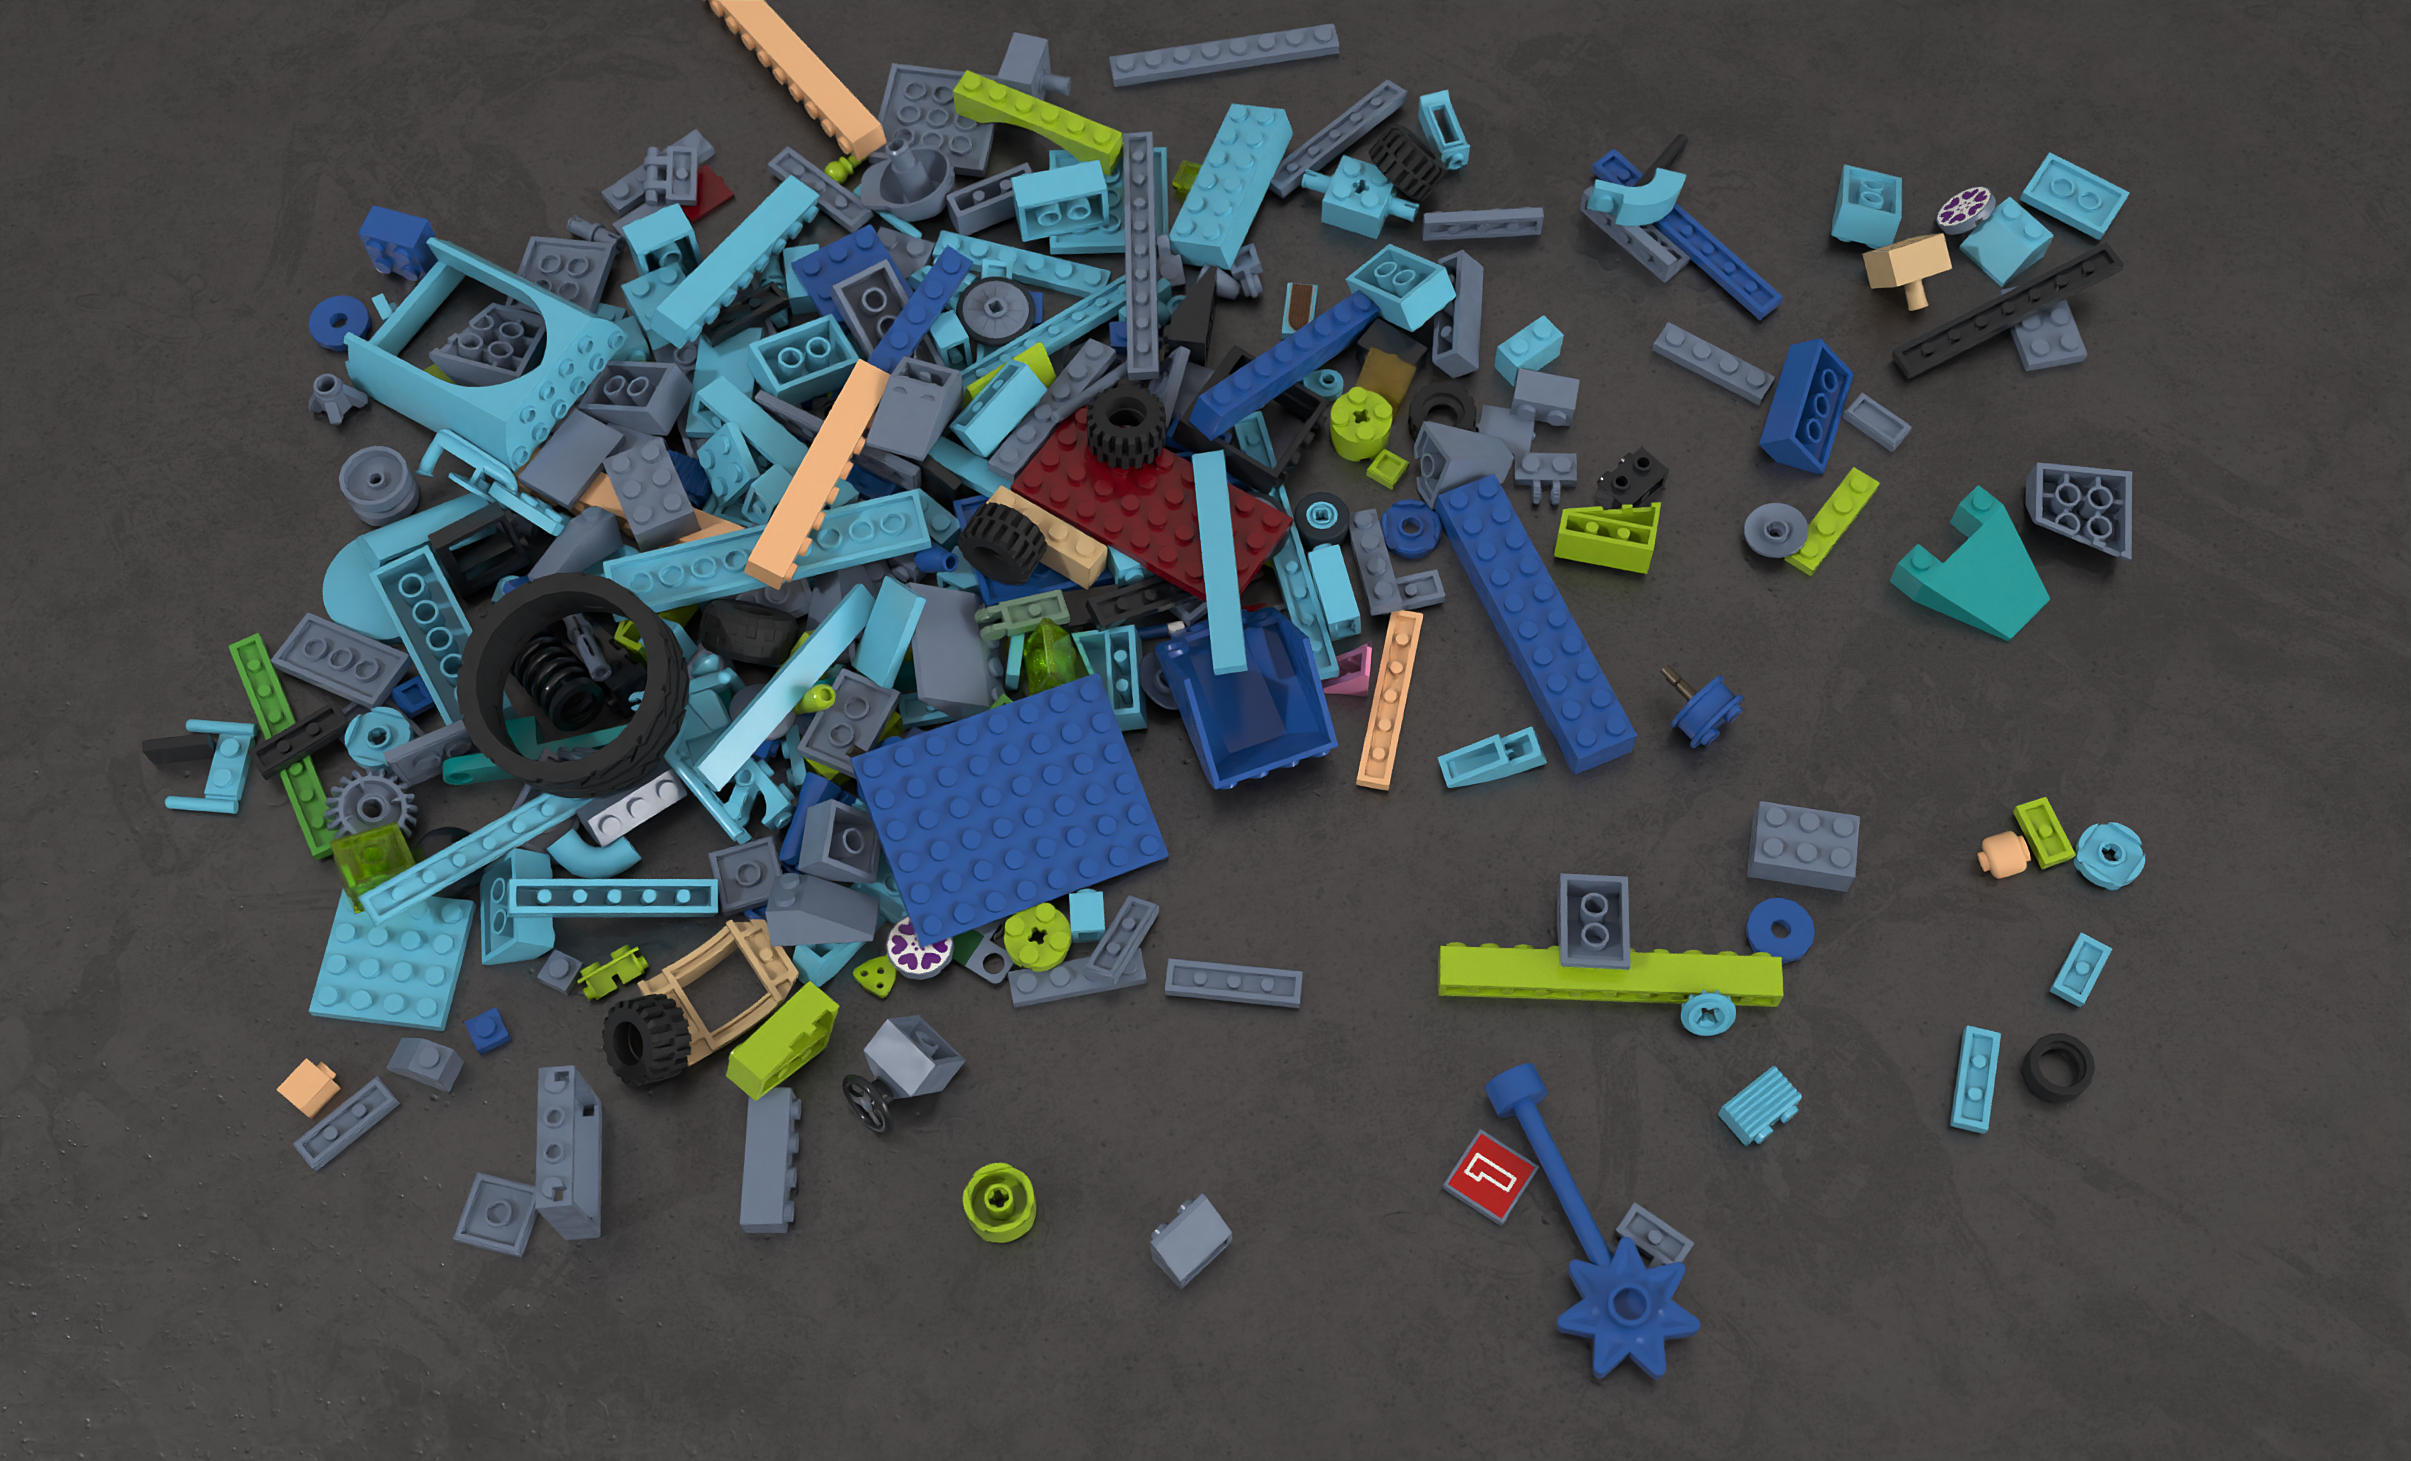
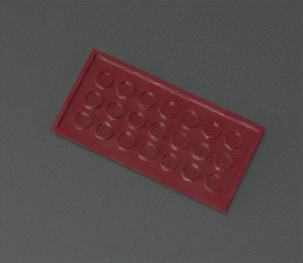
(1144, 510)

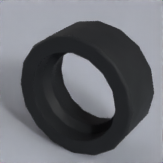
(2076, 1050)

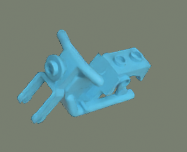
(702, 726)

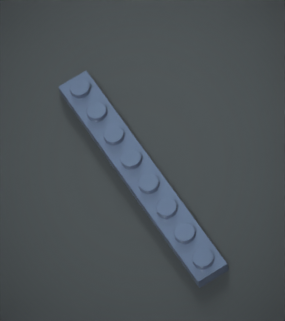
(1224, 55)

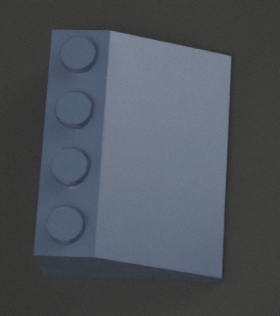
(951, 661)

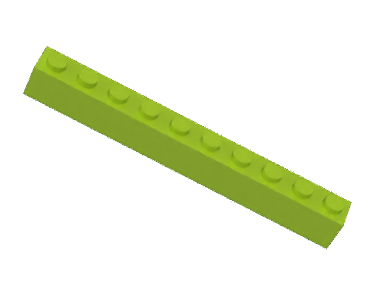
(1651, 977)

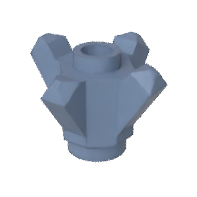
(335, 397)

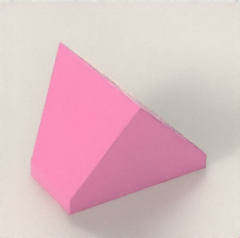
(1353, 673)

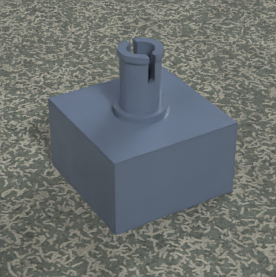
(1028, 68)

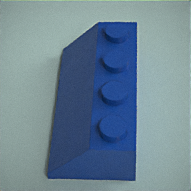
(1807, 407)

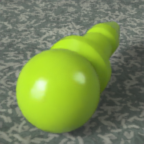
(841, 169)

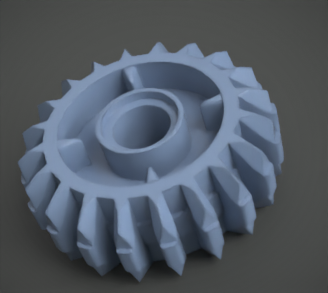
(369, 791)

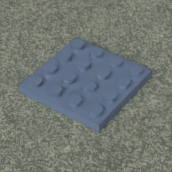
(922, 111)

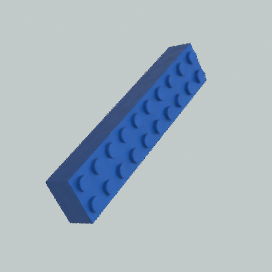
(1535, 625)

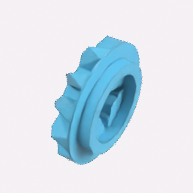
(1706, 1023)

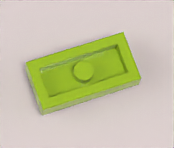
(2044, 833)

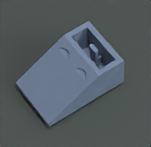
(915, 408)

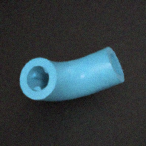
(593, 861)

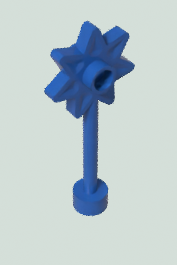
(1623, 1303)

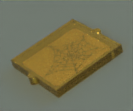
(1387, 377)

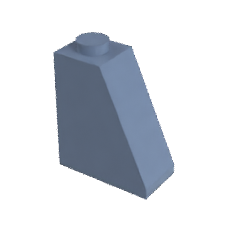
(1455, 458)
(831, 589)

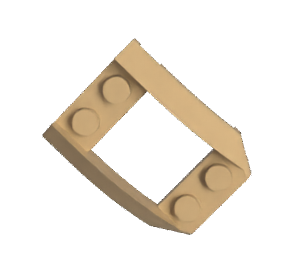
(767, 961)

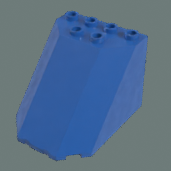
(1253, 717)

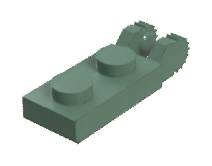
(1022, 614)

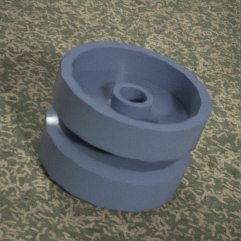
(379, 485)

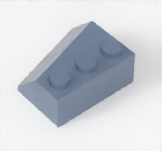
(494, 348)
(2083, 505)

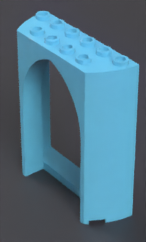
(500, 418)

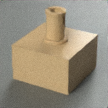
(1907, 265)

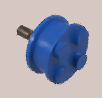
(1705, 709)

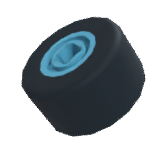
(1332, 521)

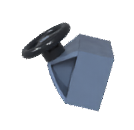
(905, 1062)

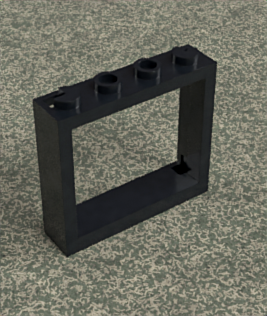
(1238, 464)

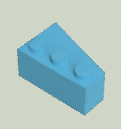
(1117, 659)

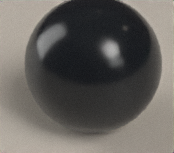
(437, 841)

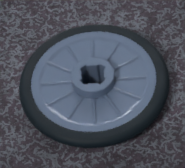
(987, 295)

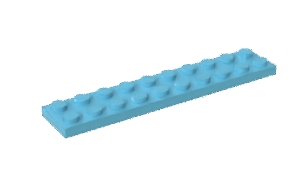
(717, 564)

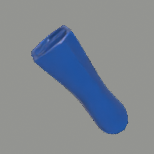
(813, 791)

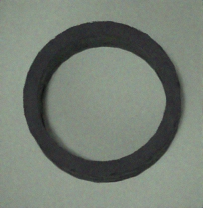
(508, 629)

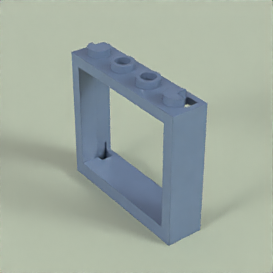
(568, 1153)

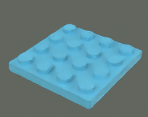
(1111, 237)
(397, 970)

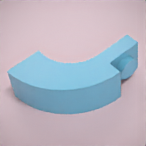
(1638, 204)

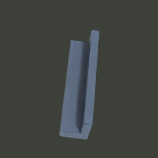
(1642, 242)

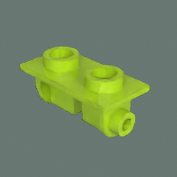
(600, 978)

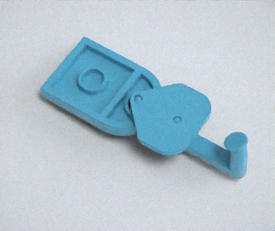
(503, 490)

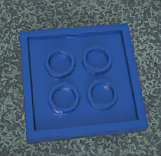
(838, 262)

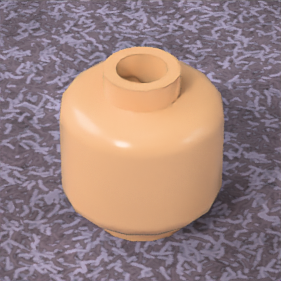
(2004, 854)

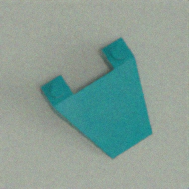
(1985, 580)

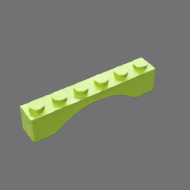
(994, 102)

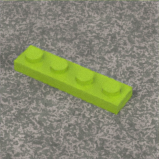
(1834, 520)

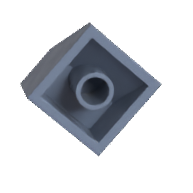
(839, 844)

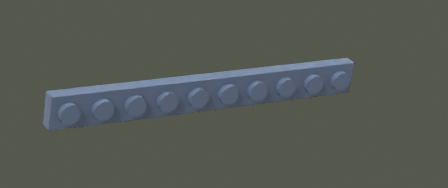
(1140, 257)

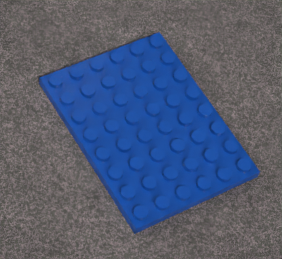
(1008, 809)

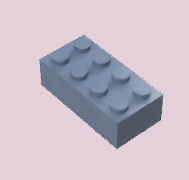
(871, 305)

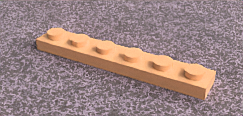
(1389, 700)

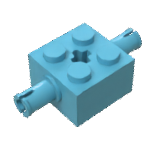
(1358, 197)

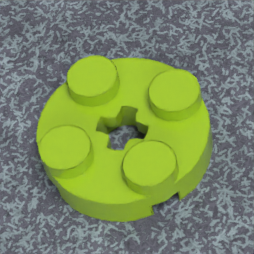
(1030, 954)

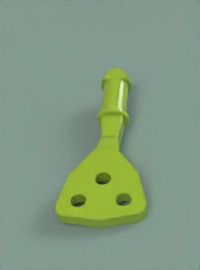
(875, 979)

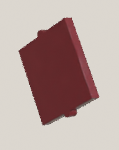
(711, 195)

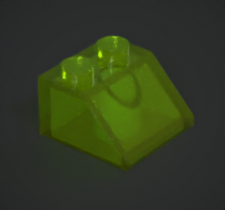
(1049, 657)
(370, 860)

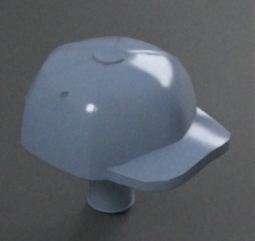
(909, 182)

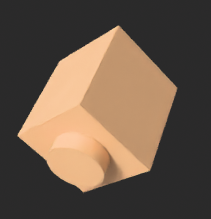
(309, 1087)

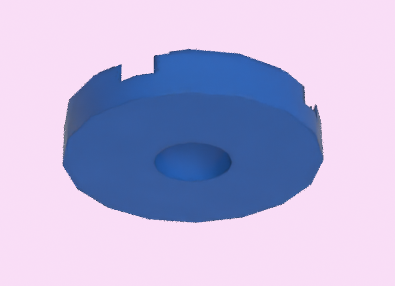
(333, 310)
(1406, 544)
(1789, 915)

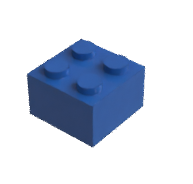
(398, 243)

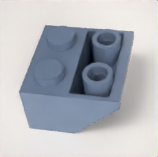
(1189, 1240)

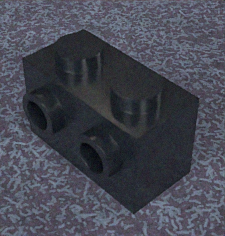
(1632, 482)

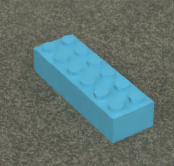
(1230, 186)
(429, 625)

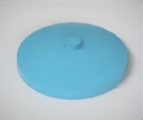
(354, 599)

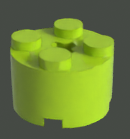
(1360, 424)
(980, 1203)

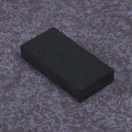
(179, 748)

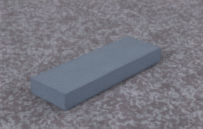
(1121, 940)
(346, 1123)

